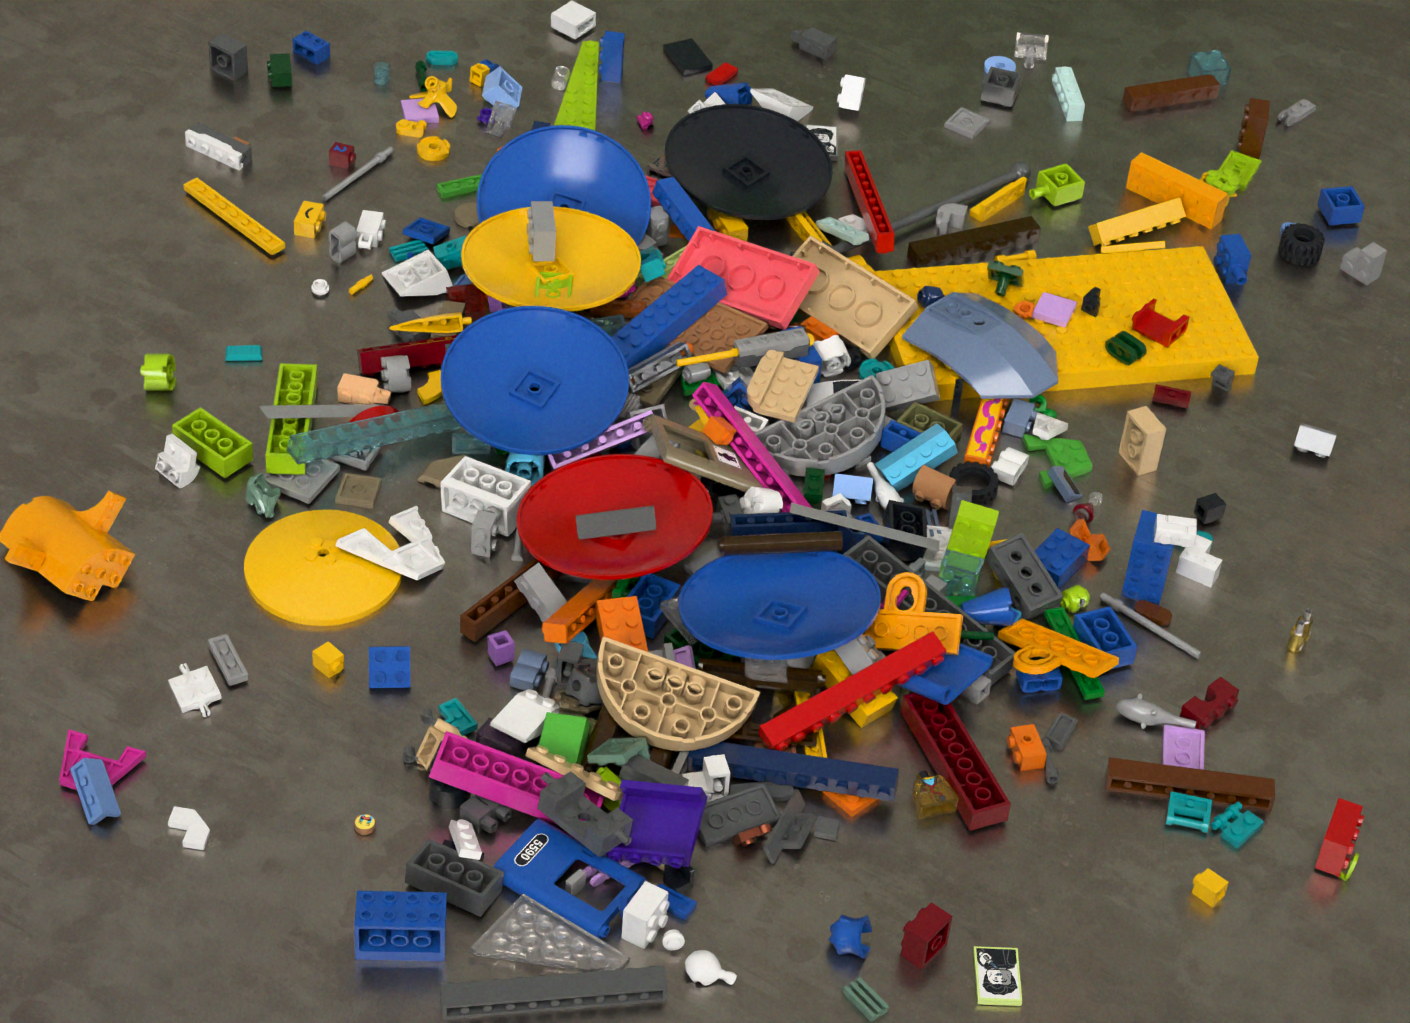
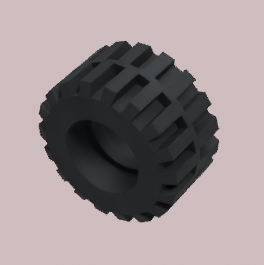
(1301, 244)

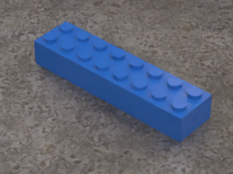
(670, 315)

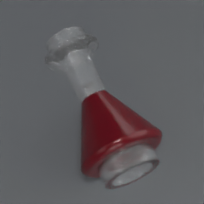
(1085, 510)

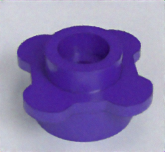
(484, 115)

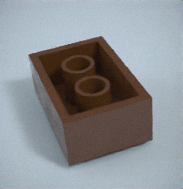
(1253, 127)

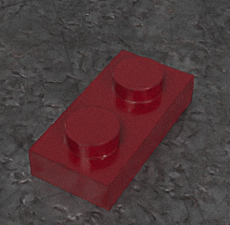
(1171, 396)

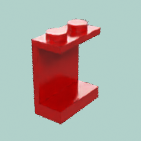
(1158, 326)

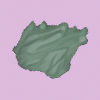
(262, 495)

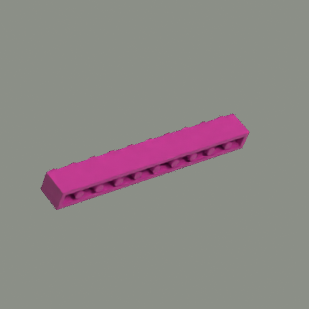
(749, 446)

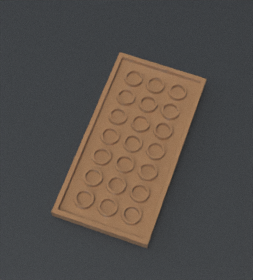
(712, 331)

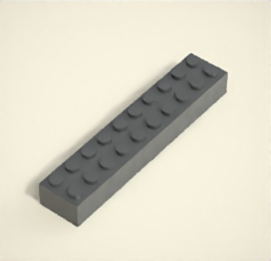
(886, 566)

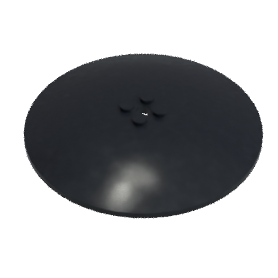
(723, 142)

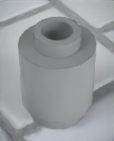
(696, 372)

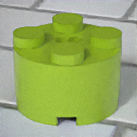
(158, 372)

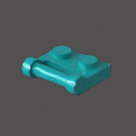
(1189, 806)

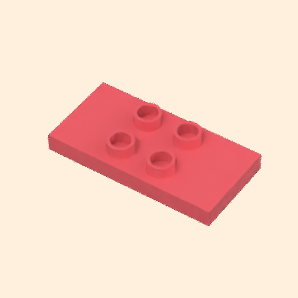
(756, 278)

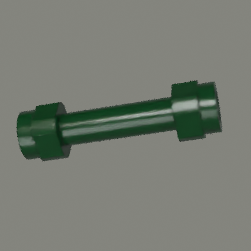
(421, 69)

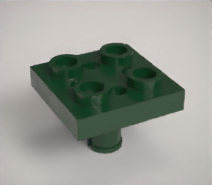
(1005, 275)

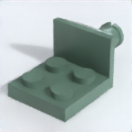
(619, 751)

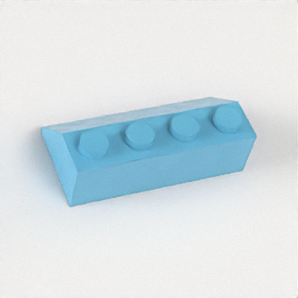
(926, 449)

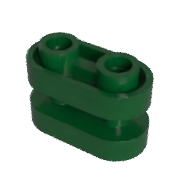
(1125, 348)

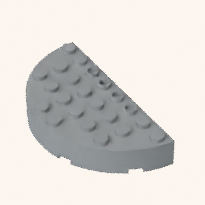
(830, 432)

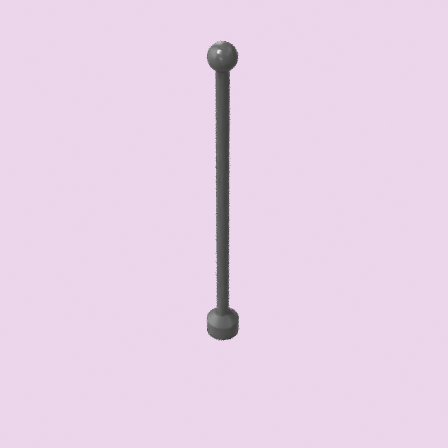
(1016, 171)

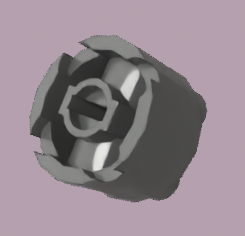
(584, 685)

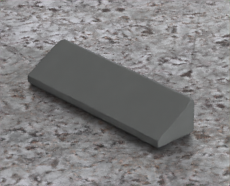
(615, 522)

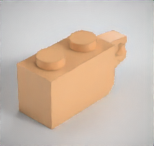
(361, 390)

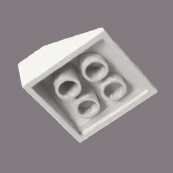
(781, 103)
(419, 276)

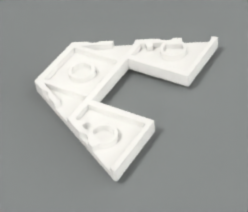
(412, 560)

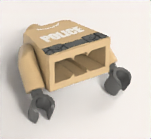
(432, 741)

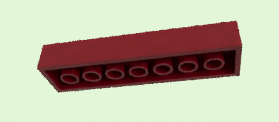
(957, 760)

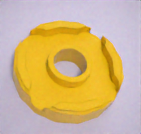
(425, 150)

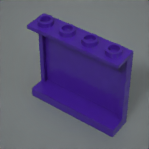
(663, 822)

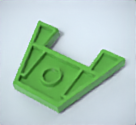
(1060, 452)

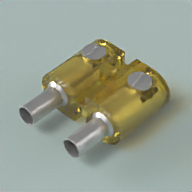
(1300, 633)

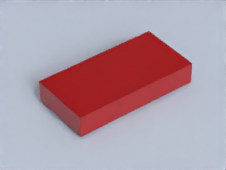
(721, 74)

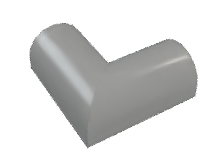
(359, 459)

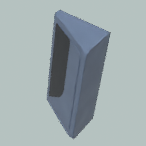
(1064, 483)

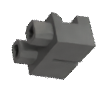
(483, 813)

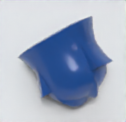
(847, 935)

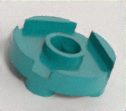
(871, 366)

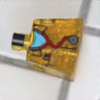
(933, 796)

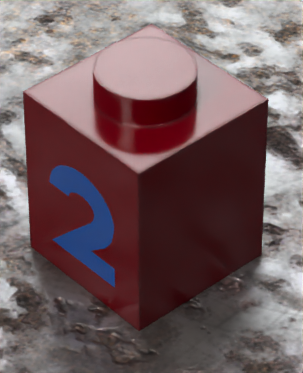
(342, 155)

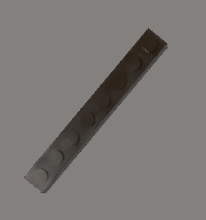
(973, 242)

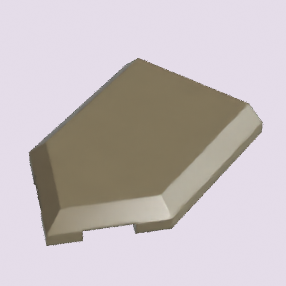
(439, 469)
(571, 704)

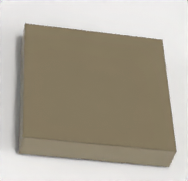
(358, 490)

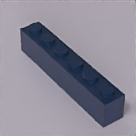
(778, 523)

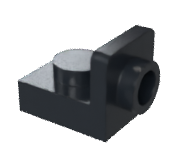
(1091, 302)
(855, 356)

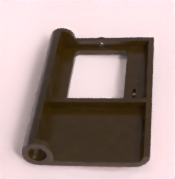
(799, 680)

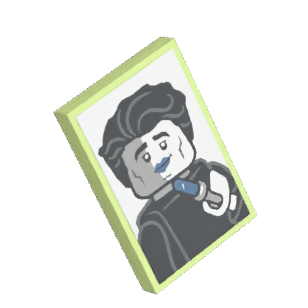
(997, 976)

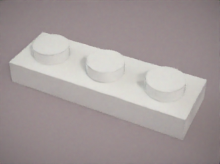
(465, 839)

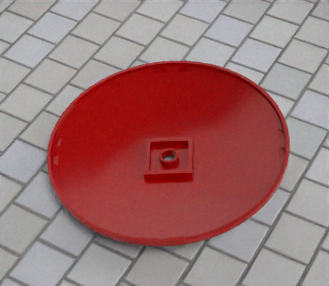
(608, 484)

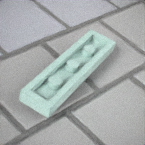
(842, 230)

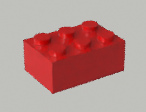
(1339, 837)

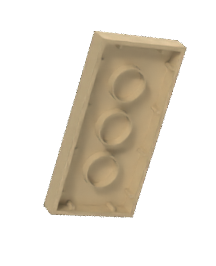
(853, 300)

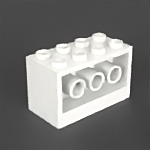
(485, 488)

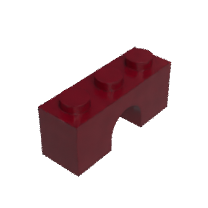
(1219, 698)

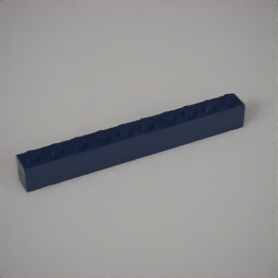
(802, 770)

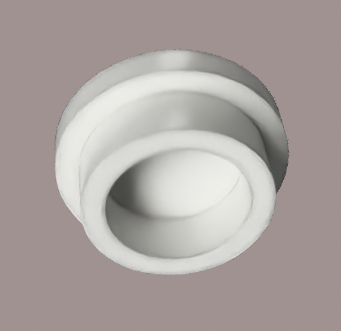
(320, 287)
(673, 940)

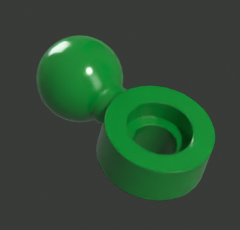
(1042, 409)

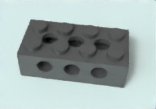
(1024, 576)

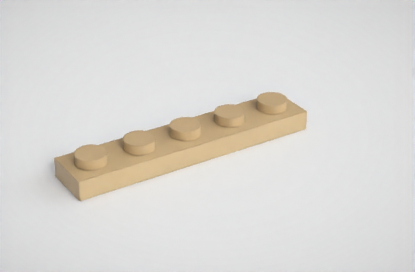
(559, 764)

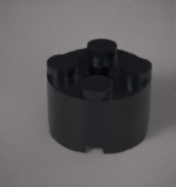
(447, 796)

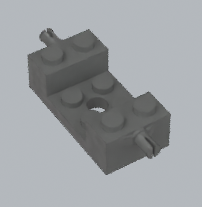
(566, 804)

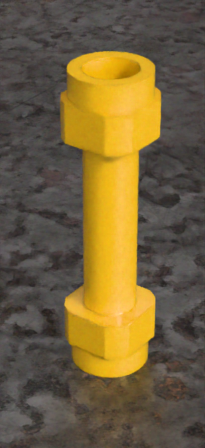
(1029, 254)

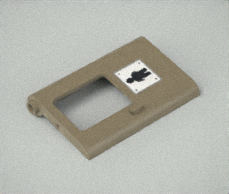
(723, 462)

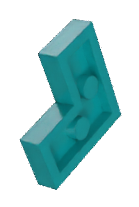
(458, 716)

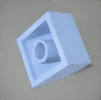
(502, 88)
(853, 487)

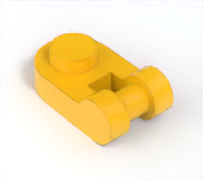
(411, 128)

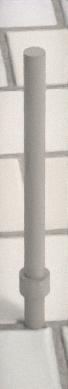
(378, 158)
(1119, 606)

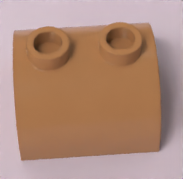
(933, 487)

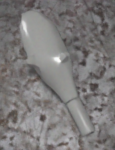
(1149, 713)

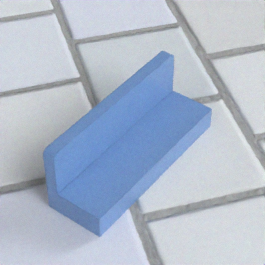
(95, 790)

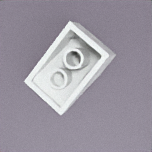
(525, 715)

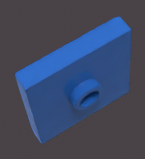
(426, 230)

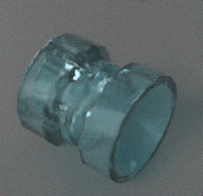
(381, 72)

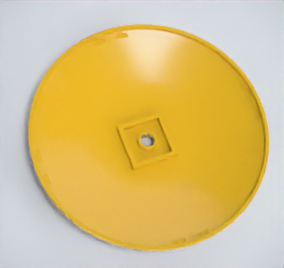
(586, 246)

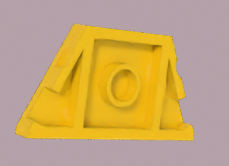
(1132, 247)

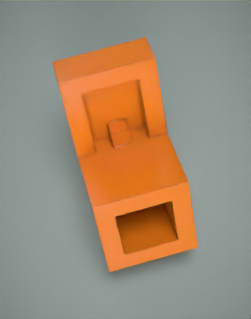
(1098, 544)

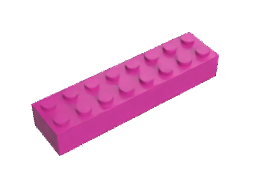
(495, 775)

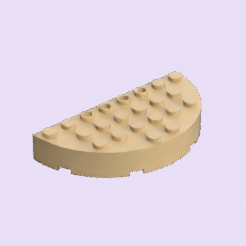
(669, 701)

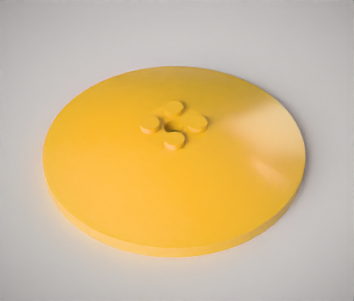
(314, 590)

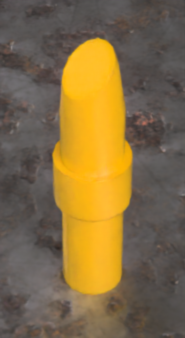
(362, 283)

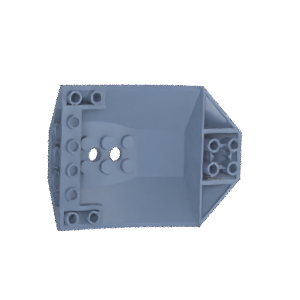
(994, 358)

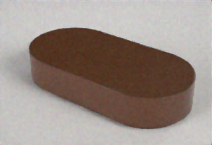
(1153, 612)

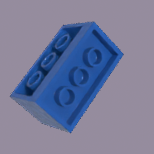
(1147, 563)
(400, 925)

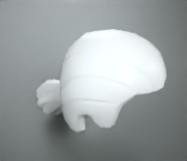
(705, 968)

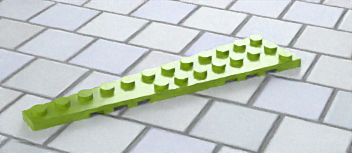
(580, 97)

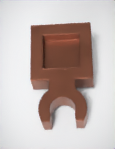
(747, 837)

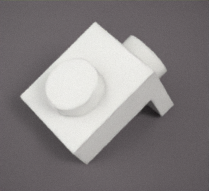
(836, 501)

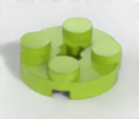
(1223, 180)

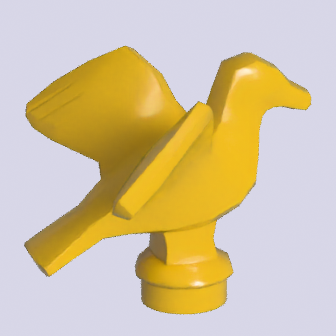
(437, 92)

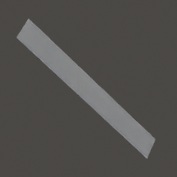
(315, 411)
(864, 526)

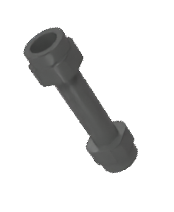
(1051, 772)

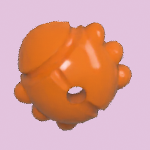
(1024, 309)

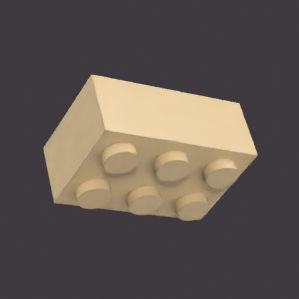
(1142, 440)

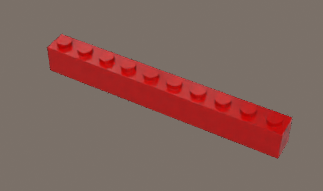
(869, 201)
(852, 692)

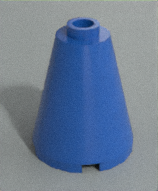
(732, 93)
(991, 608)

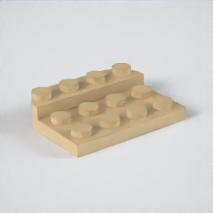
(780, 386)

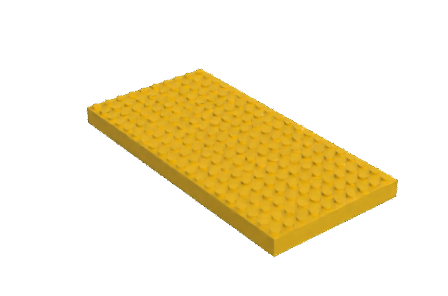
(1176, 277)

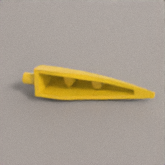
(436, 324)

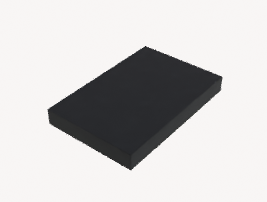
(687, 56)

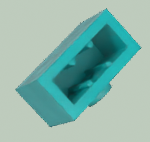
(450, 253)

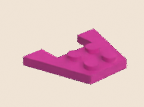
(115, 769)

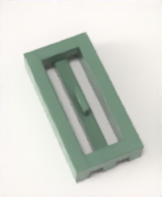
(868, 996)

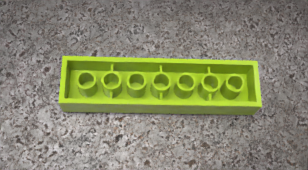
(294, 386)

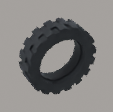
(981, 472)

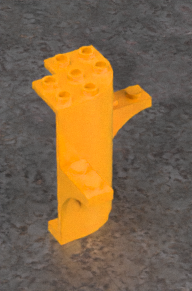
(68, 544)

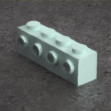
(1068, 93)

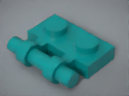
(1242, 828)

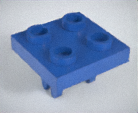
(389, 666)

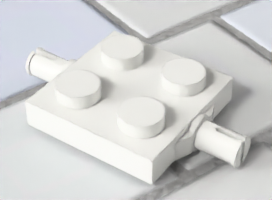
(194, 689)

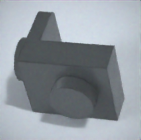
(1222, 377)

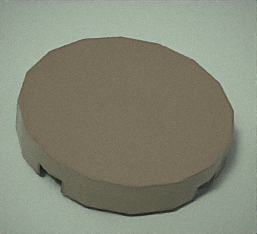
(467, 215)

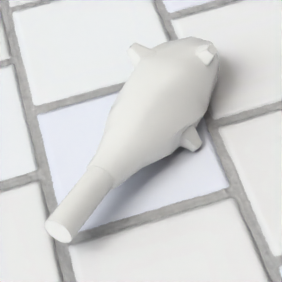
(883, 489)

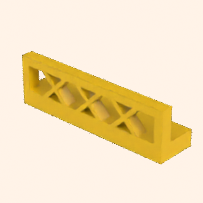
(999, 200)
(805, 227)

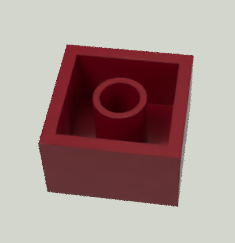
(925, 935)

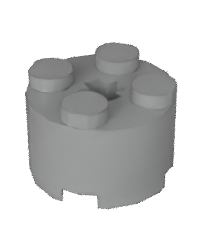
(396, 373)

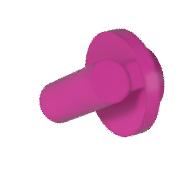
(645, 120)

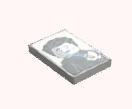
(828, 136)

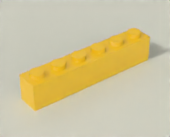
(1137, 221)

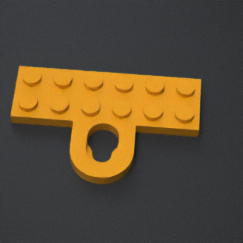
(898, 628)
(1055, 648)

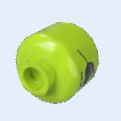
(1075, 598)

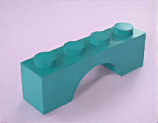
(652, 264)

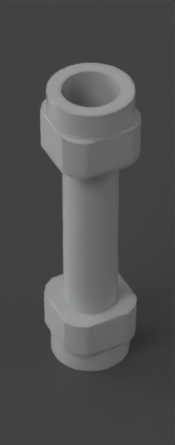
(550, 679)

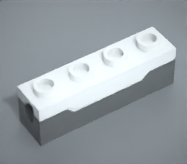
(218, 146)

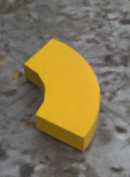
(432, 389)

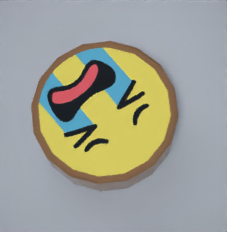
(364, 824)

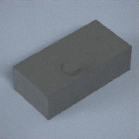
(465, 880)

